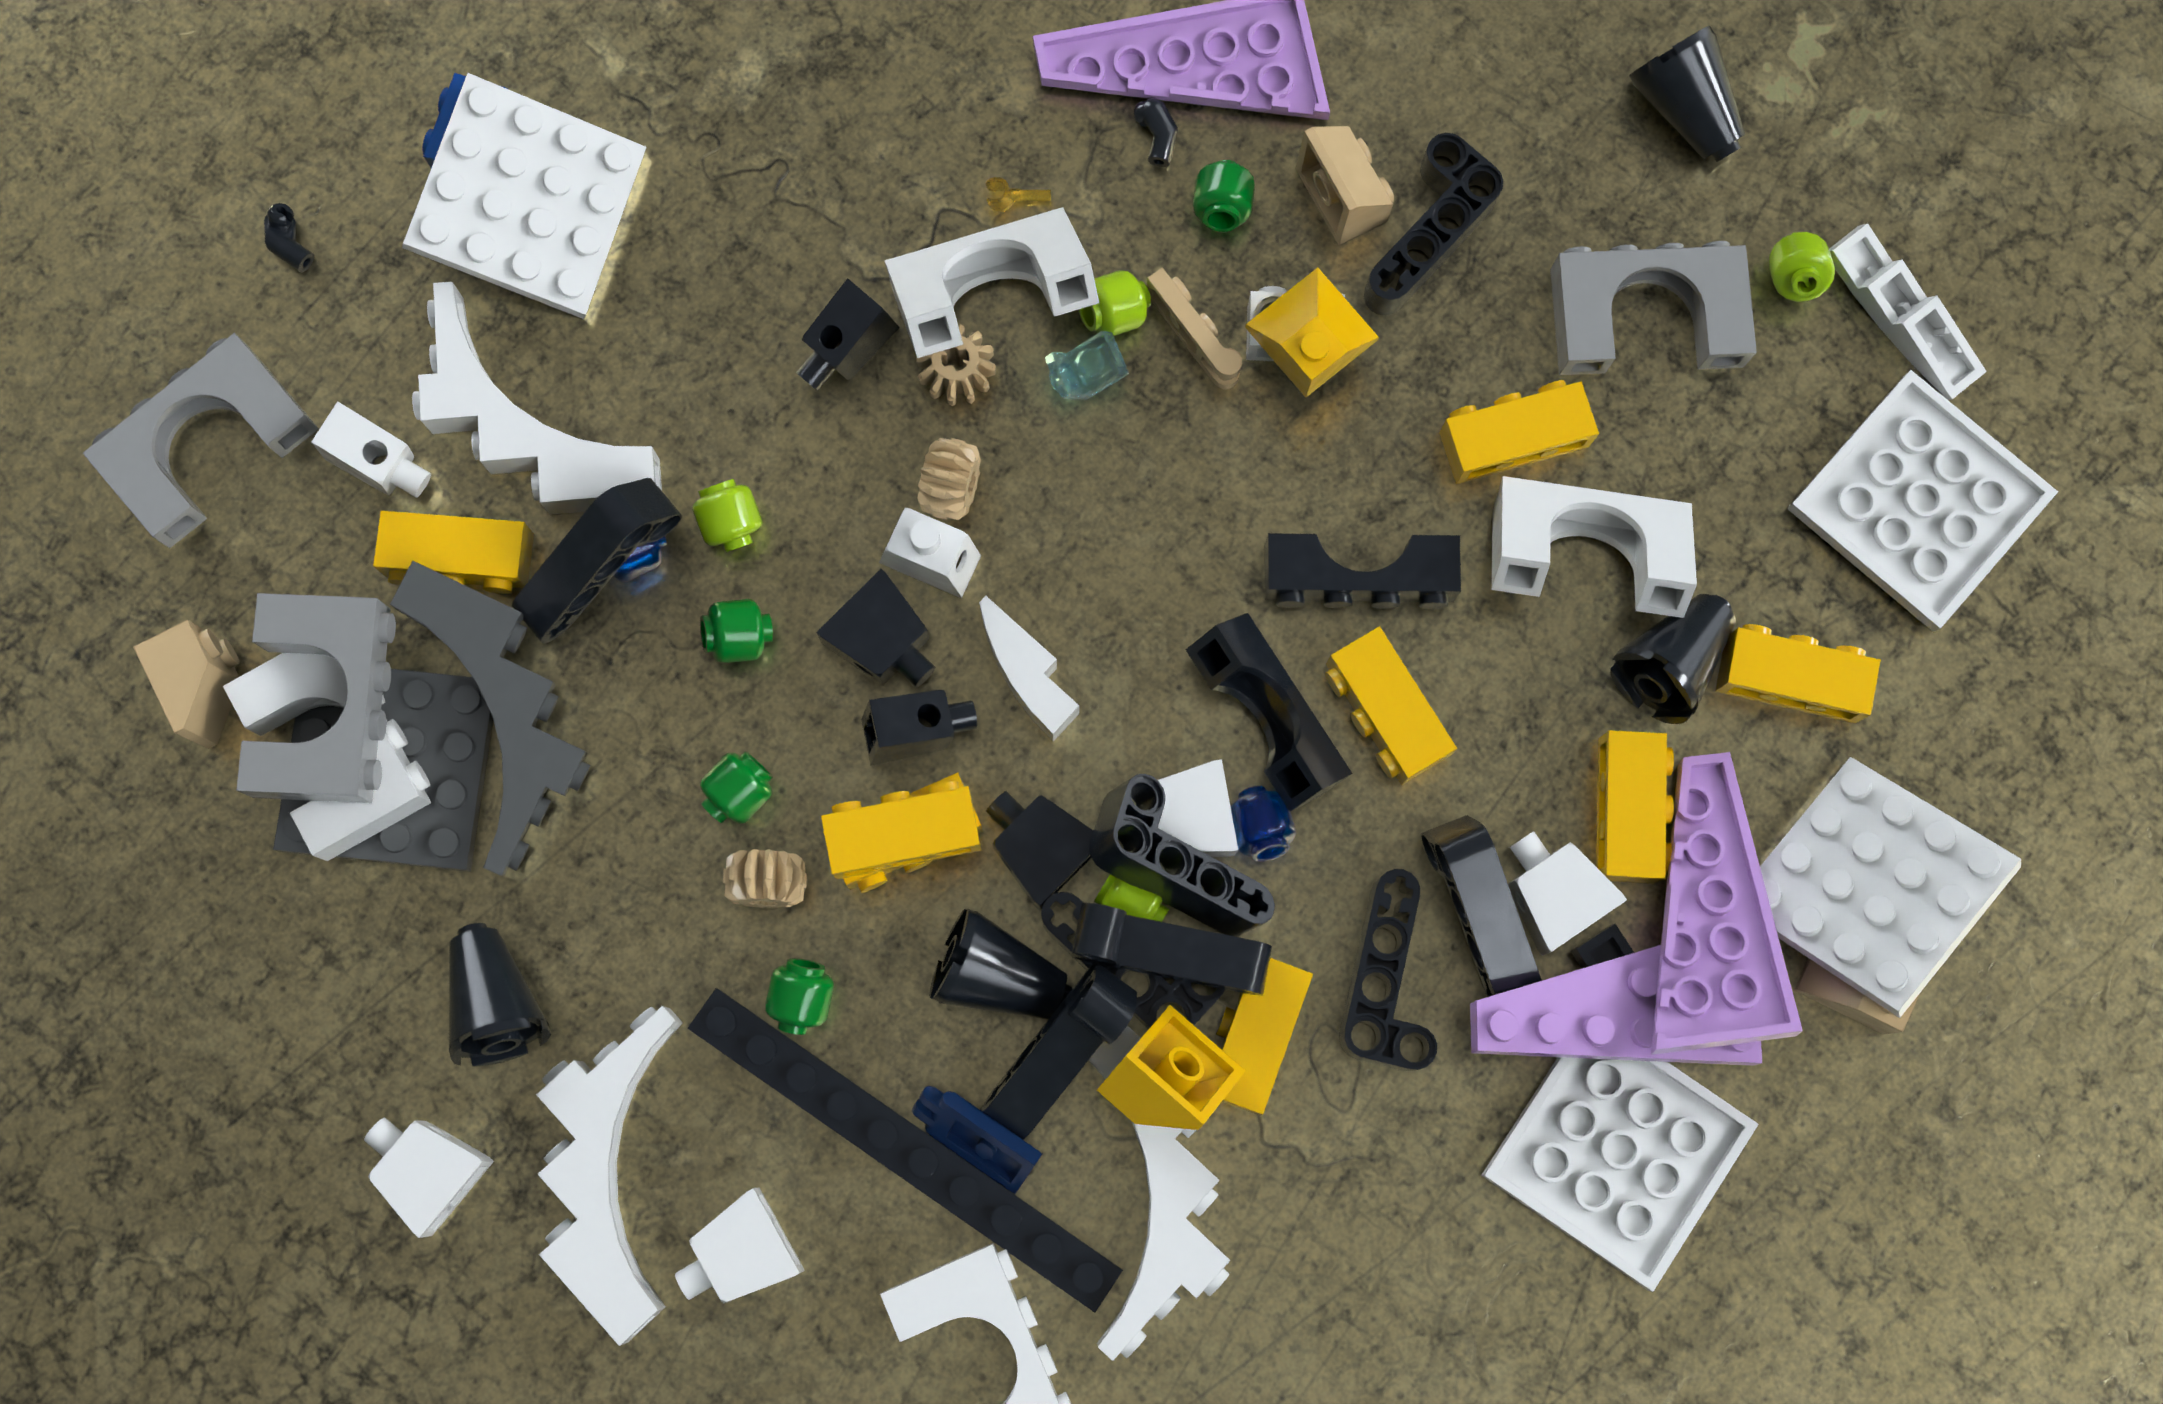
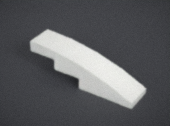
(1905, 314)

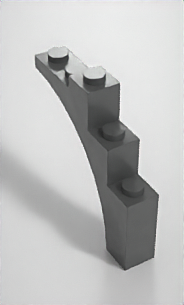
(532, 760)

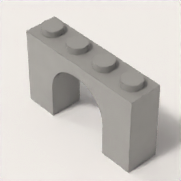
(1707, 279)
(136, 451)
(343, 759)

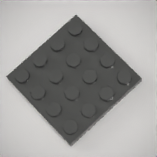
(450, 739)

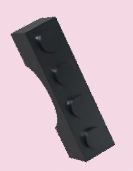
(1302, 571)
(1242, 664)

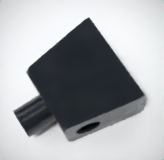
(853, 321)
(879, 633)
(894, 728)
(1040, 844)

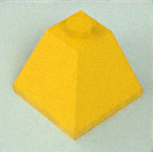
(1311, 332)
(1171, 1076)

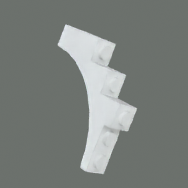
(507, 438)
(1174, 1247)
(594, 1250)

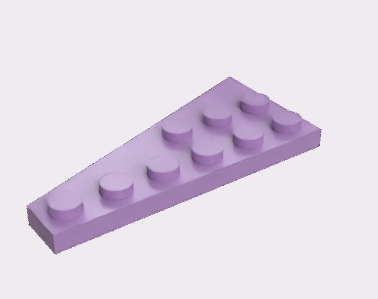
(1205, 54)
(1719, 943)
(1590, 1015)

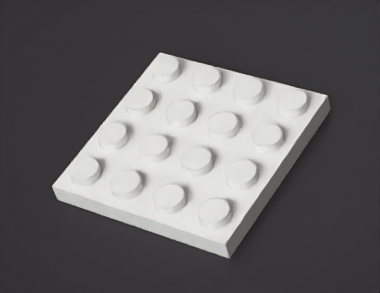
(524, 196)
(1922, 501)
(1881, 885)
(1621, 1158)

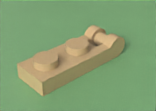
(1194, 330)

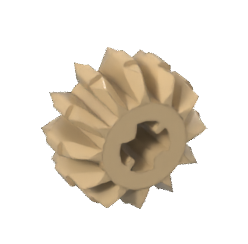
(946, 379)
(949, 478)
(764, 878)

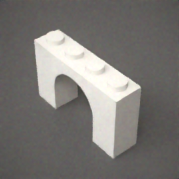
(1031, 249)
(1647, 530)
(308, 681)
(979, 1289)

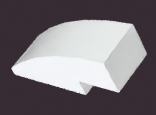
(1027, 671)

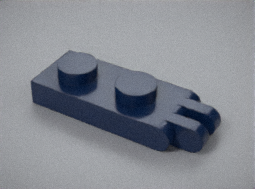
(976, 1137)

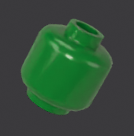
(1223, 195)
(735, 631)
(736, 788)
(799, 995)

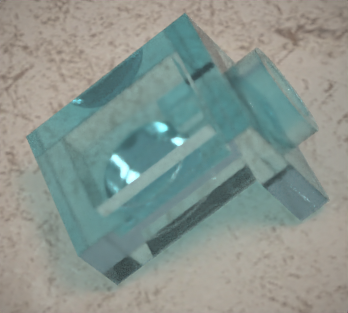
(1087, 367)

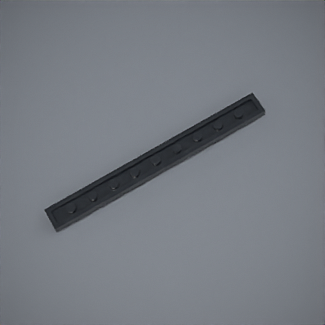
(906, 1150)

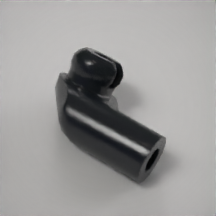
(1163, 127)
(281, 237)

